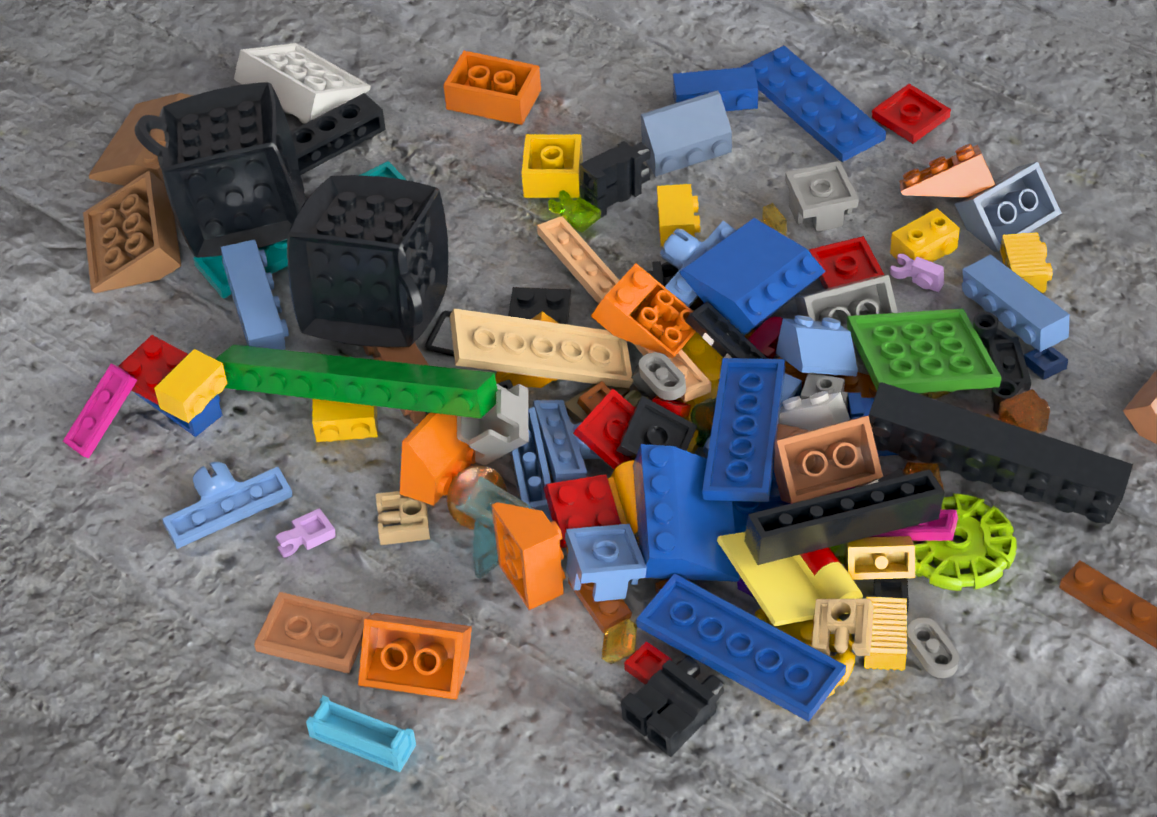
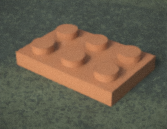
(312, 632)

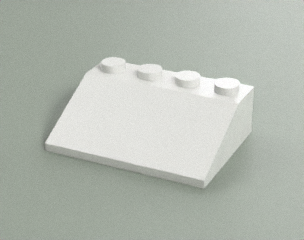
(300, 78)

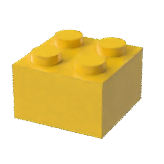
(551, 165)

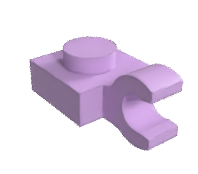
(923, 272)
(306, 530)

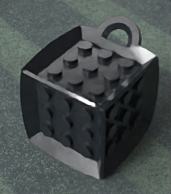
(227, 166)
(368, 260)

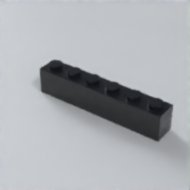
(843, 516)

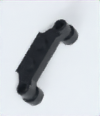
(1006, 356)

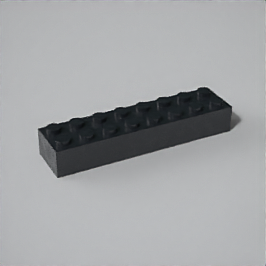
(998, 454)

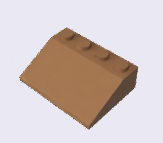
(125, 155)
(131, 236)

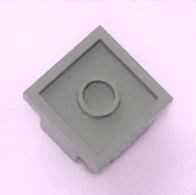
(821, 193)
(500, 429)

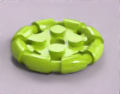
(972, 553)

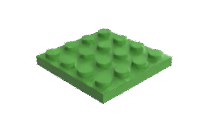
(923, 351)

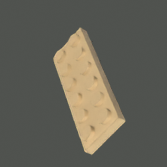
(539, 348)

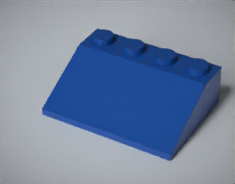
(752, 274)
(673, 520)

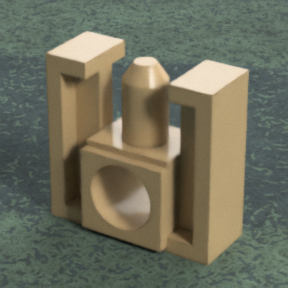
(411, 515)
(857, 623)

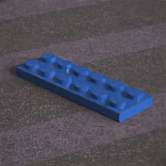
(815, 104)
(744, 430)
(741, 647)

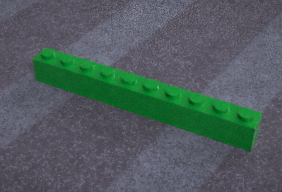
(360, 381)

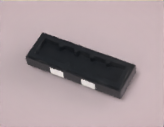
(721, 334)

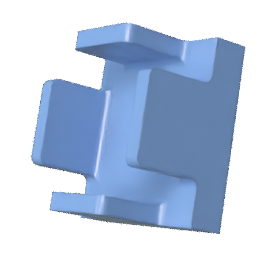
(605, 557)

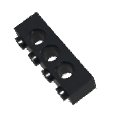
(337, 131)

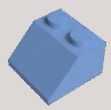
(817, 346)

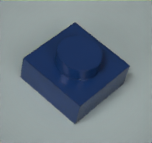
(1046, 362)

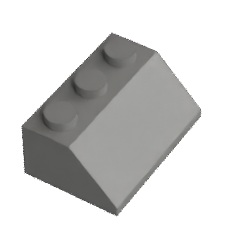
(860, 297)

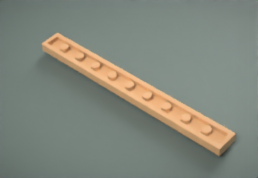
(599, 280)

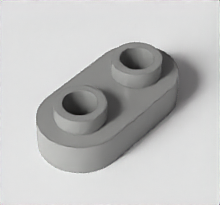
(662, 376)
(933, 650)

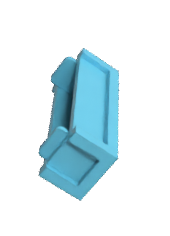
(361, 735)

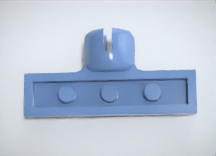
(684, 249)
(561, 446)
(224, 502)

